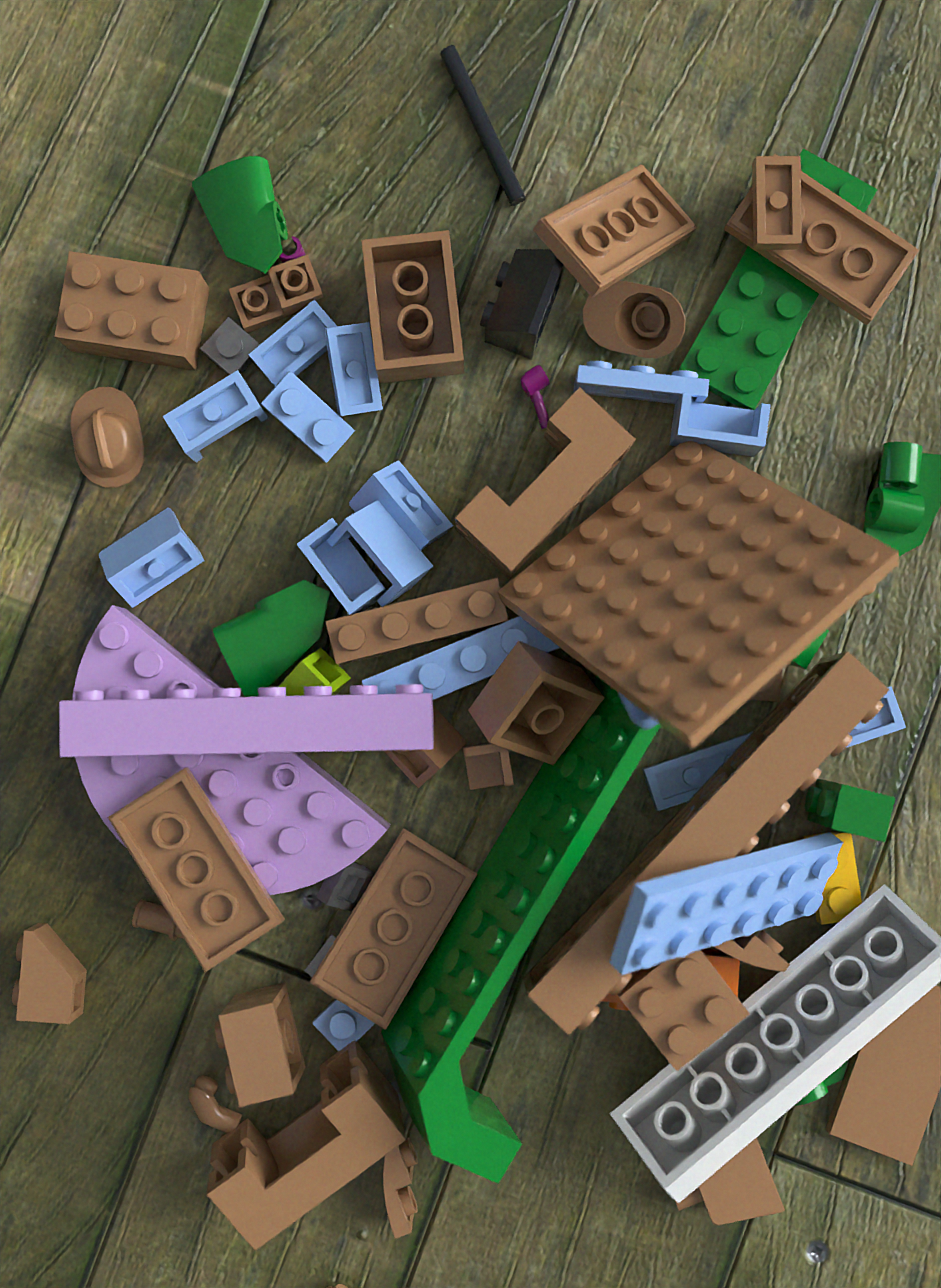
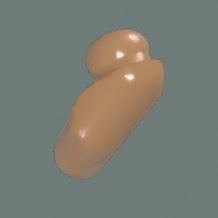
(207, 1107)

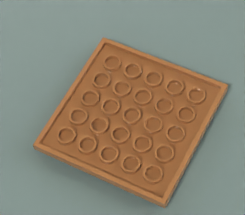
(696, 586)

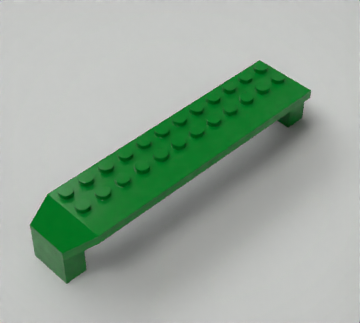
(496, 927)

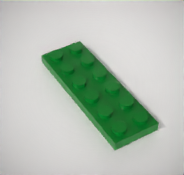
(762, 309)

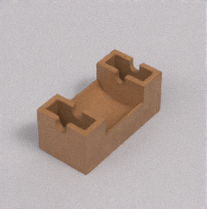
(589, 449)
(278, 1180)

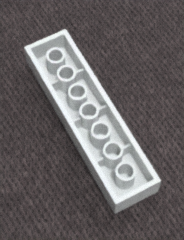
(789, 1043)

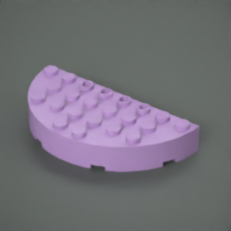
(276, 805)

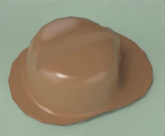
(635, 320)
(107, 437)

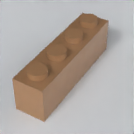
(416, 622)

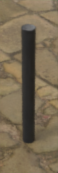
(482, 125)

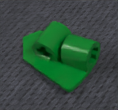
(243, 211)
(905, 496)
(272, 635)

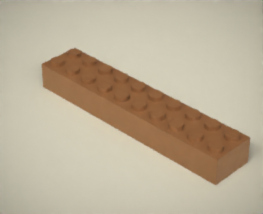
(711, 827)

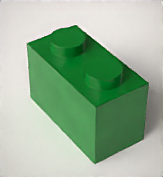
(849, 809)

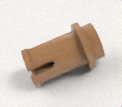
(155, 918)

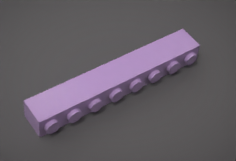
(246, 723)

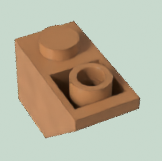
(50, 978)

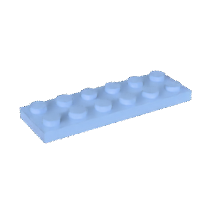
(723, 901)

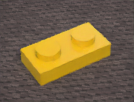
(842, 887)

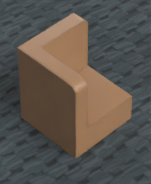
(487, 765)

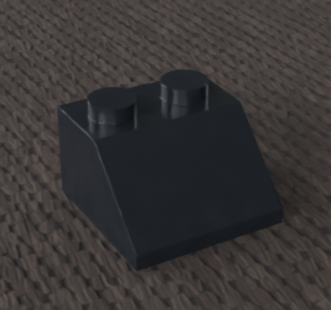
(524, 301)

